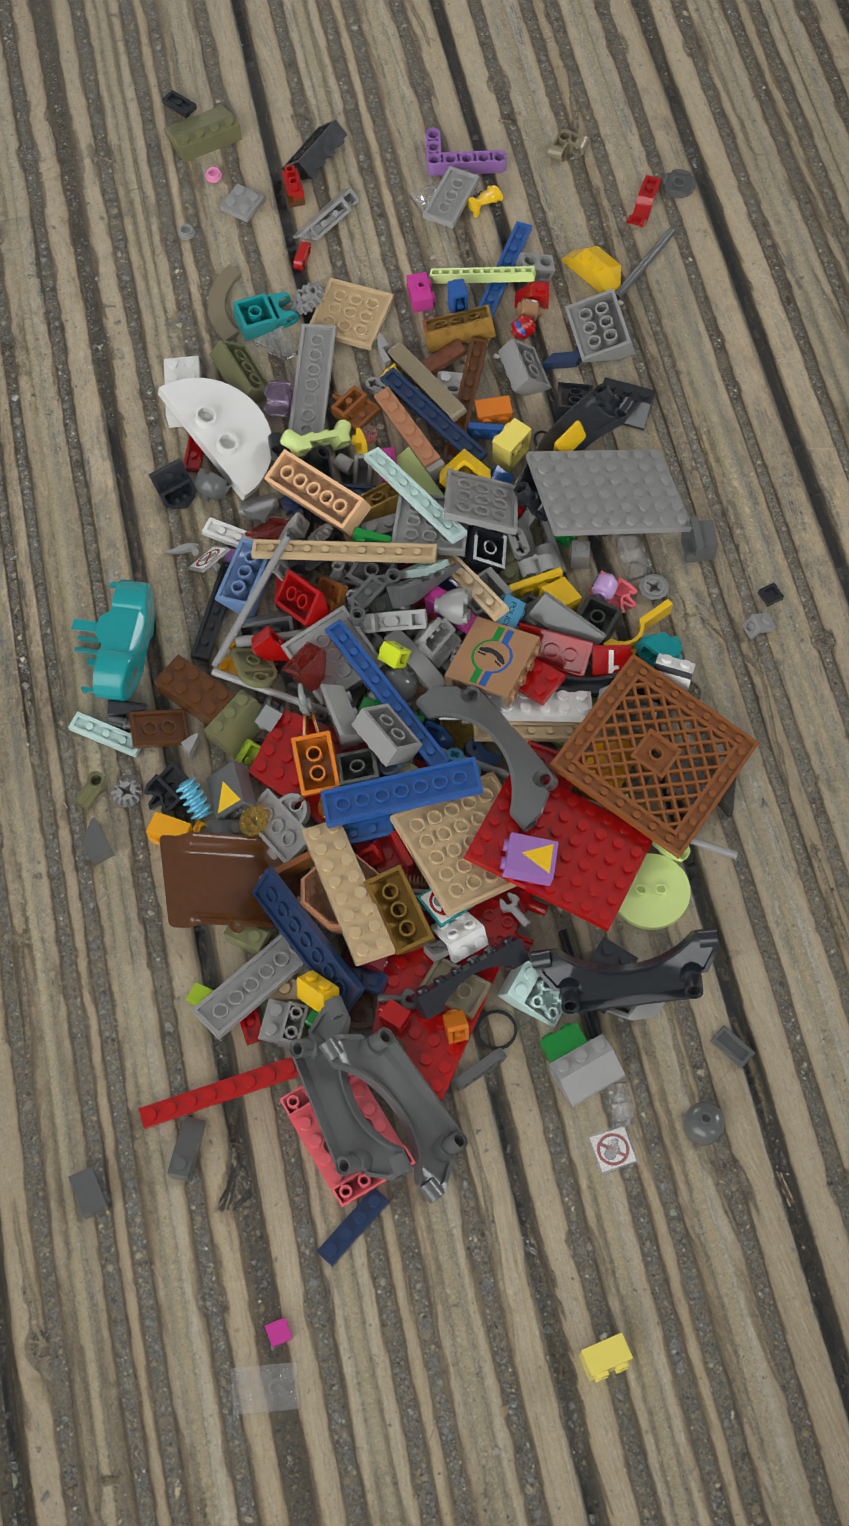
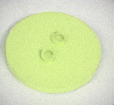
(657, 894)

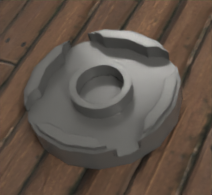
(679, 183)

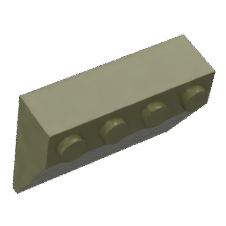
(204, 133)

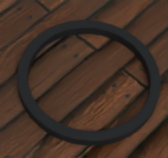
(500, 1012)

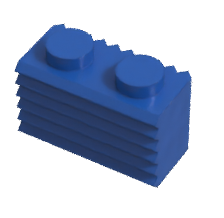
(457, 295)

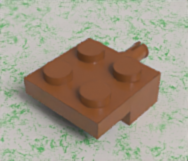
(354, 408)
(333, 592)

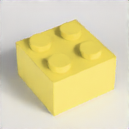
(511, 444)
(606, 1357)

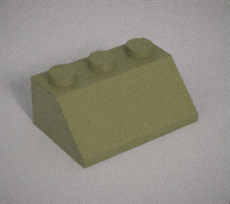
(235, 724)

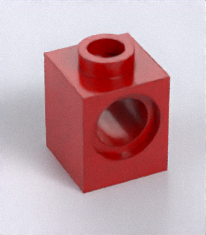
(394, 1016)

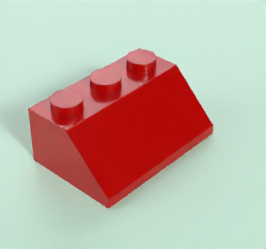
(301, 599)

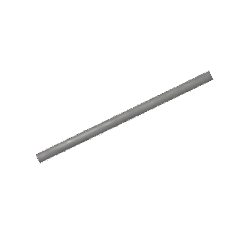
(250, 602)

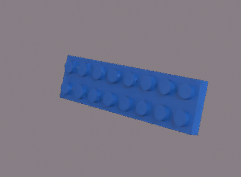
(401, 792)

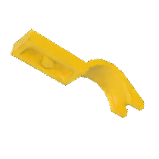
(646, 622)

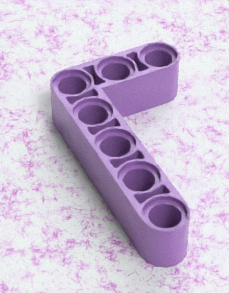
(476, 161)

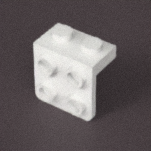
(462, 936)

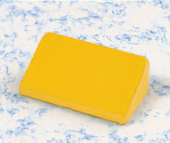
(570, 438)

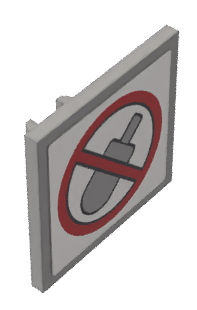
(209, 560)

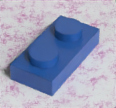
(484, 430)

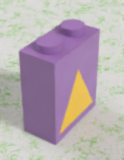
(529, 859)

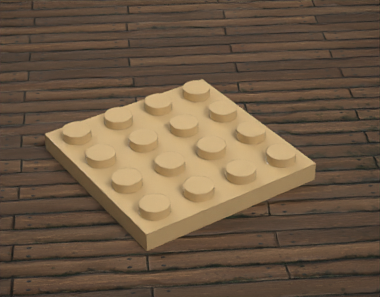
(354, 311)

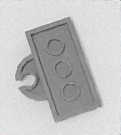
(284, 823)

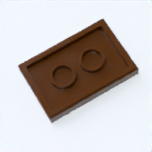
(158, 728)

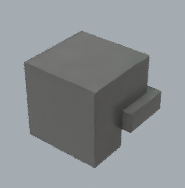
(700, 542)

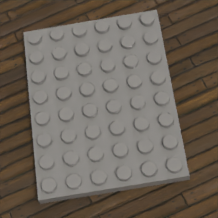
(607, 492)

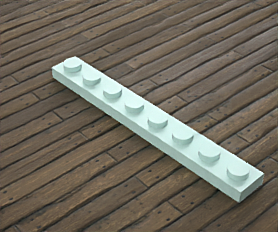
(414, 495)

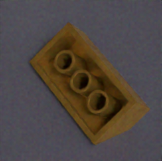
(458, 325)
(382, 500)
(399, 910)

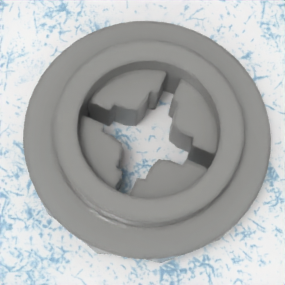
(321, 533)
(651, 581)
(127, 800)

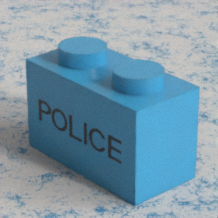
(516, 611)

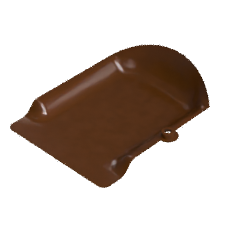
(213, 879)

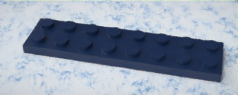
(305, 935)

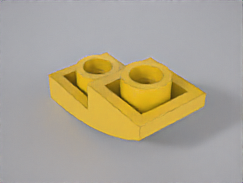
(359, 442)

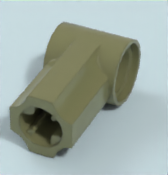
(90, 791)

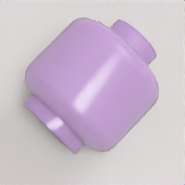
(604, 586)

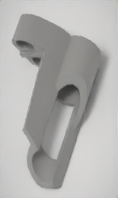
(543, 557)

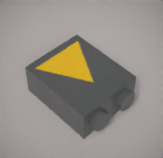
(231, 791)

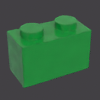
(562, 1042)

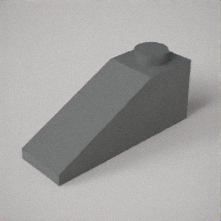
(187, 1150)

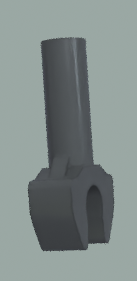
(401, 999)

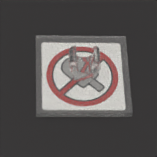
(613, 1149)

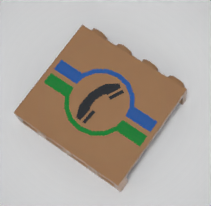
(494, 659)

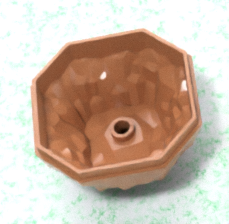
(316, 900)

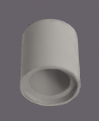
(344, 464)

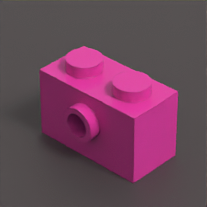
(420, 292)

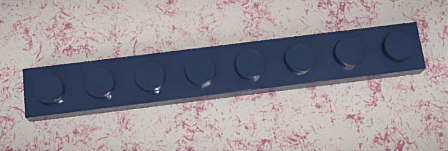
(431, 414)

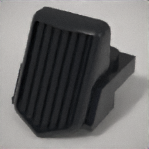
(174, 485)

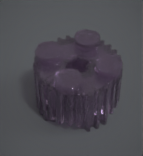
(278, 398)

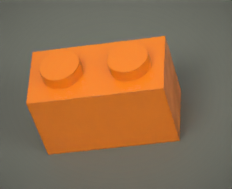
(493, 410)

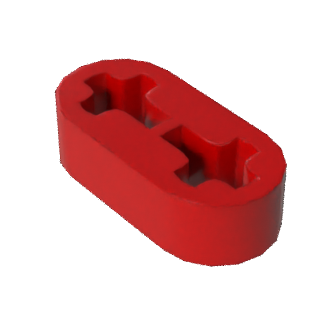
(302, 255)

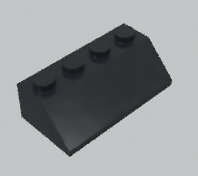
(317, 149)

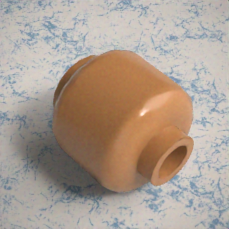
(529, 307)

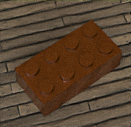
(193, 690)

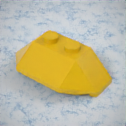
(595, 267)

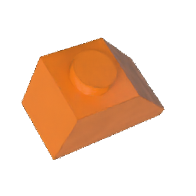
(456, 1026)

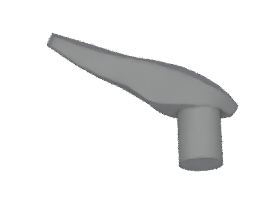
(184, 548)

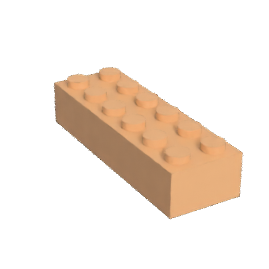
(317, 492)

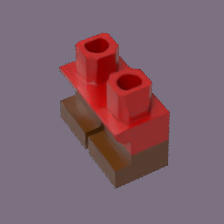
(293, 187)

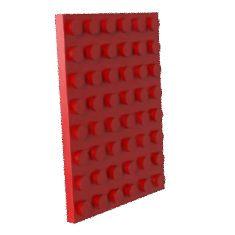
(594, 853)

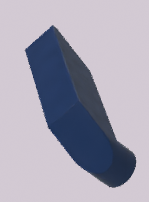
(562, 360)

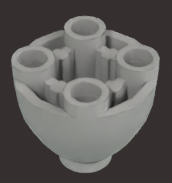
(454, 605)

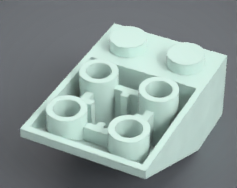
(531, 994)

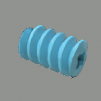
(194, 798)

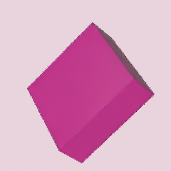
(278, 1332)

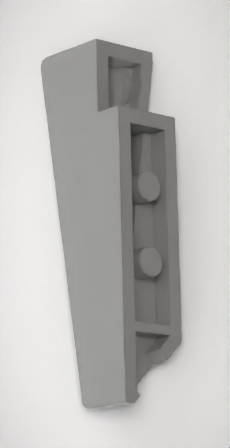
(328, 215)

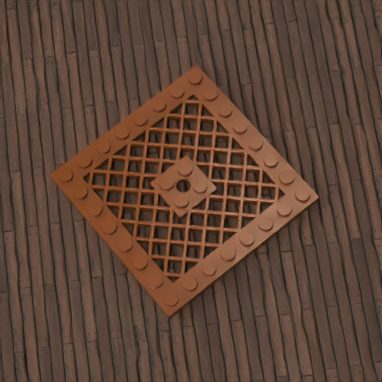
(628, 808)

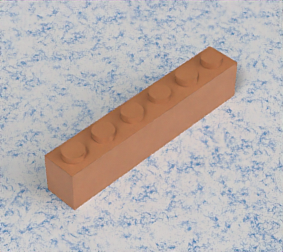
(406, 427)

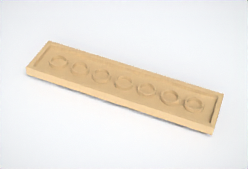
(347, 893)

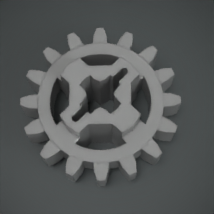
(307, 298)

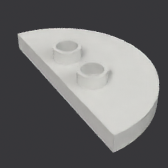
(225, 428)

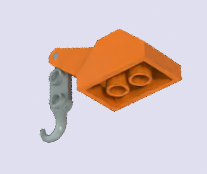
(314, 754)

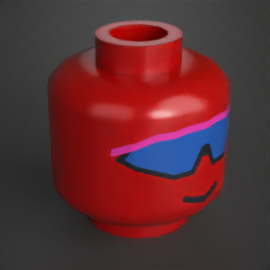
(523, 327)

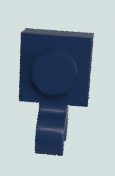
(289, 506)

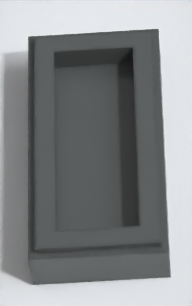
(732, 1046)

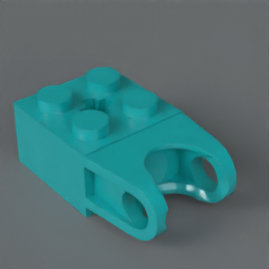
(263, 314)

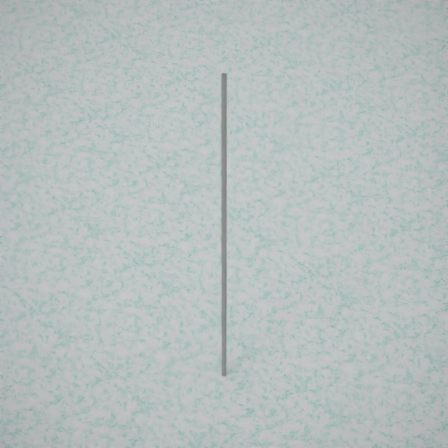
(483, 766)

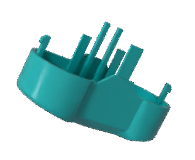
(123, 640)

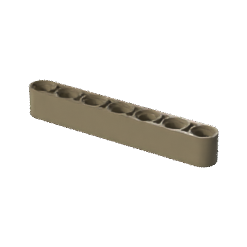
(426, 381)

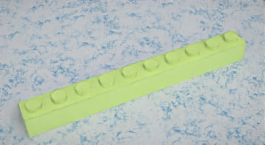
(484, 274)

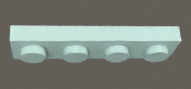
(103, 733)

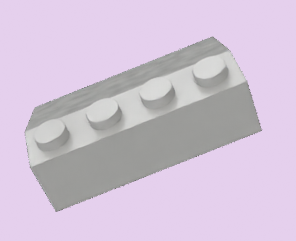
(600, 328)

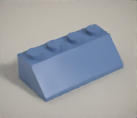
(242, 578)

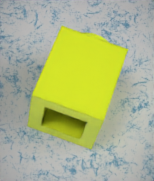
(394, 654)

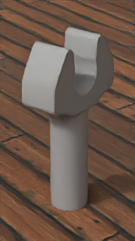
(514, 909)

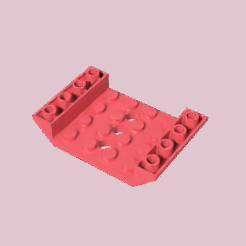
(302, 1116)

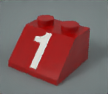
(608, 659)

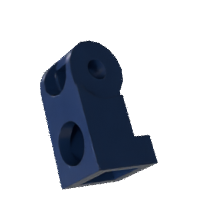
(475, 748)

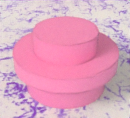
(213, 175)

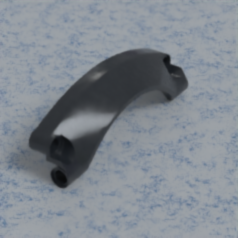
(598, 414)

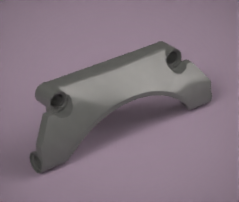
(524, 764)
(426, 1122)
(347, 1133)

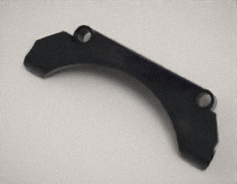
(321, 461)
(661, 979)

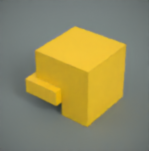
(564, 592)

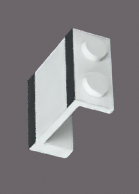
(676, 670)

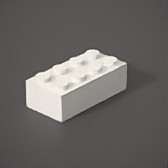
(179, 369)

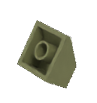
(251, 938)

